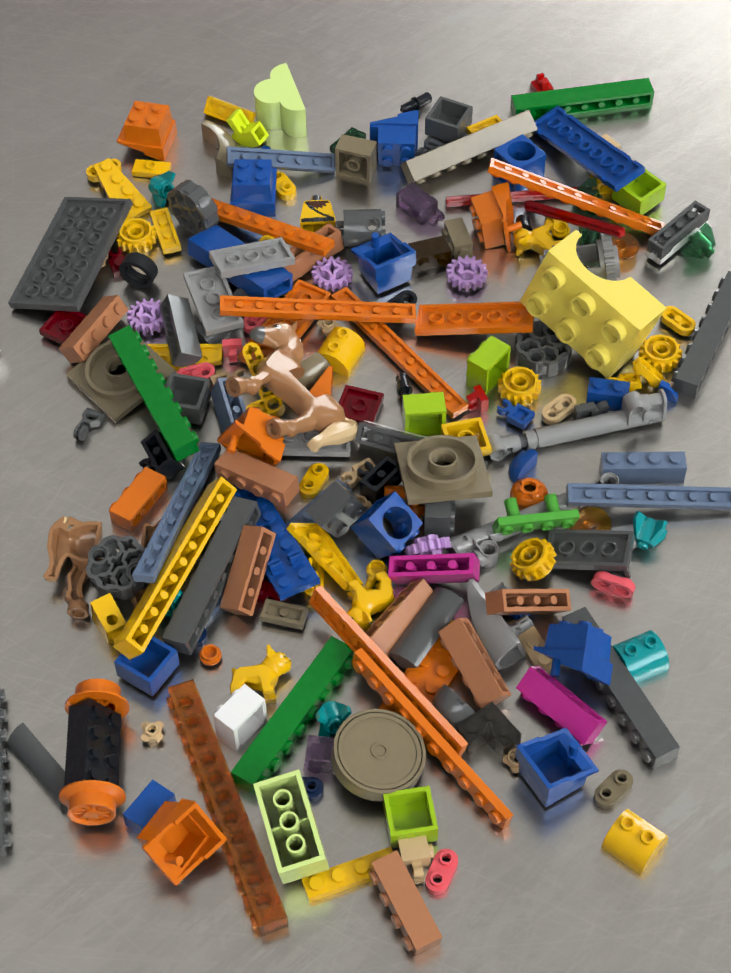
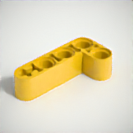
(267, 398)

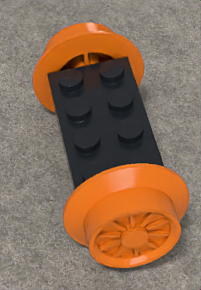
(93, 752)

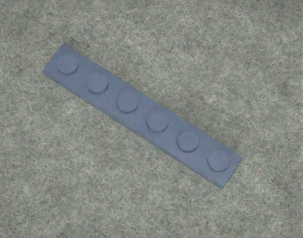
(285, 159)

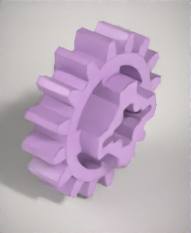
(323, 273)
(466, 273)
(145, 316)
(428, 545)

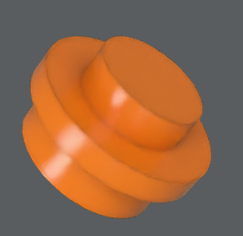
(210, 655)

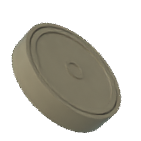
(377, 754)

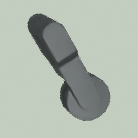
(427, 146)
(85, 424)

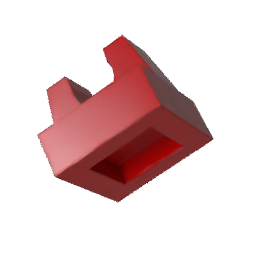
(541, 83)
(478, 400)

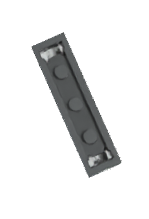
(677, 232)
(383, 436)

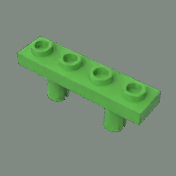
(527, 523)

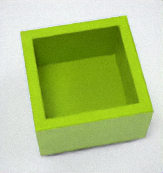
(641, 193)
(487, 364)
(424, 413)
(410, 815)

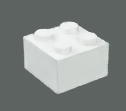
(240, 717)

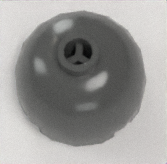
(451, 706)

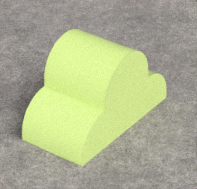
(280, 104)

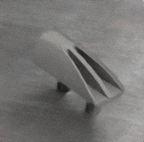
(495, 634)

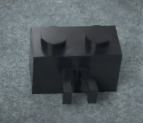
(160, 456)
(382, 475)

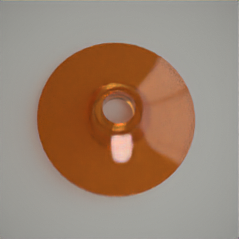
(627, 246)
(592, 517)

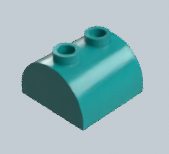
(643, 655)

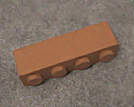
(305, 260)
(93, 329)
(257, 477)
(247, 570)
(527, 601)
(399, 614)
(474, 663)
(405, 903)

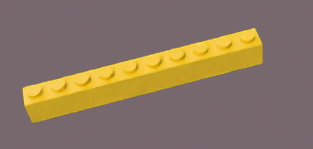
(175, 570)

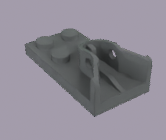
(593, 550)

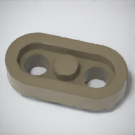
(614, 788)

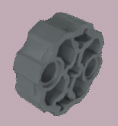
(192, 207)
(542, 351)
(115, 566)

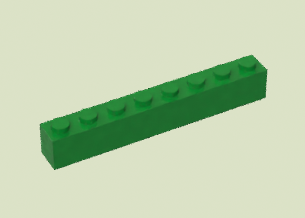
(586, 98)
(154, 394)
(293, 715)

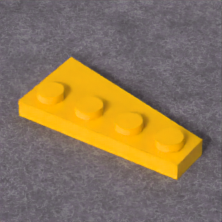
(118, 186)
(210, 353)
(324, 551)

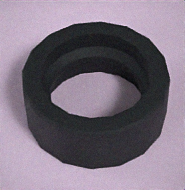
(142, 262)

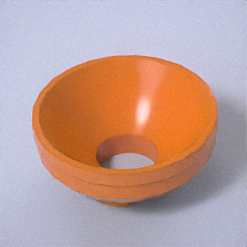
(526, 498)

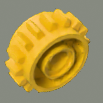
(136, 236)
(661, 352)
(519, 385)
(532, 559)

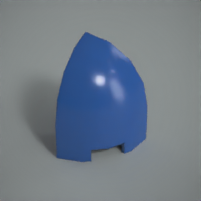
(522, 464)

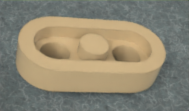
(555, 411)

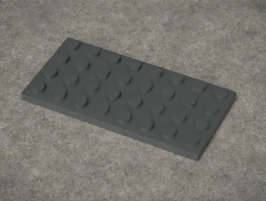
(70, 254)

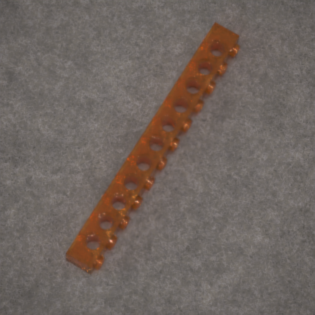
(274, 916)

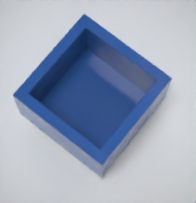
(150, 668)

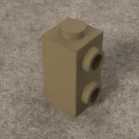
(457, 238)

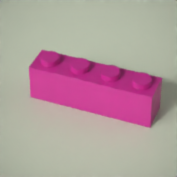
(434, 568)
(561, 705)

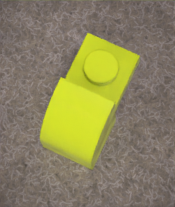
(246, 133)

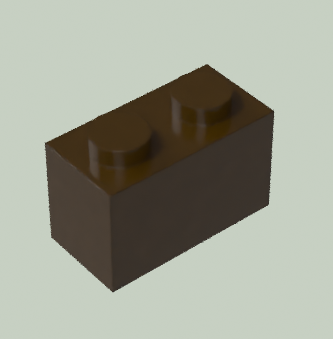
(431, 253)

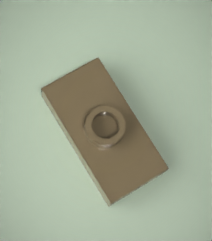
(284, 614)

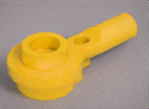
(560, 228)
(373, 568)

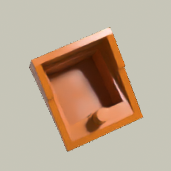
(149, 129)
(494, 216)
(250, 437)
(180, 838)

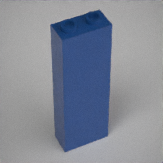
(267, 283)

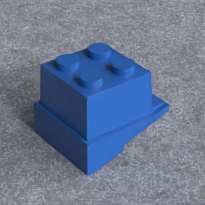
(396, 138)
(254, 186)
(385, 261)
(579, 648)
(554, 765)

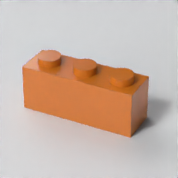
(138, 499)

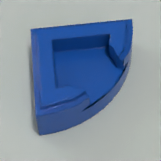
(672, 396)

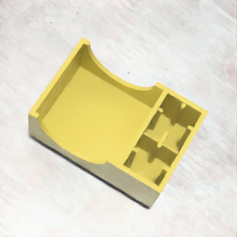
(591, 314)

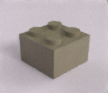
(356, 158)

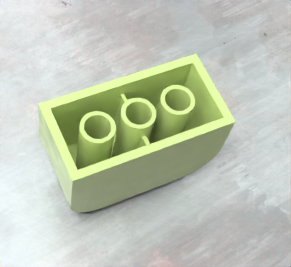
(291, 826)

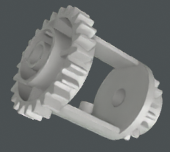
(603, 252)

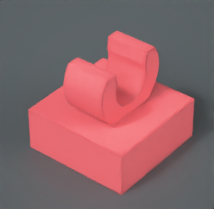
(232, 348)

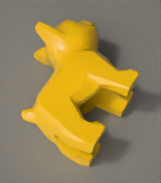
(537, 239)
(369, 601)
(262, 676)

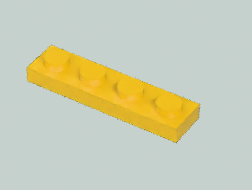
(341, 876)

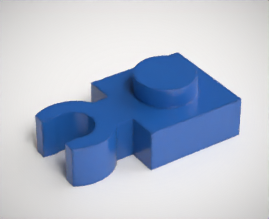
(518, 415)

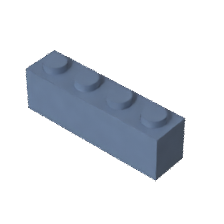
(226, 407)
(645, 466)

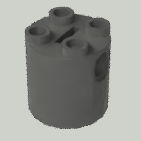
(356, 225)

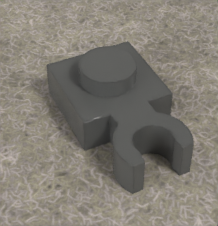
(590, 409)

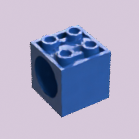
(522, 154)
(371, 530)

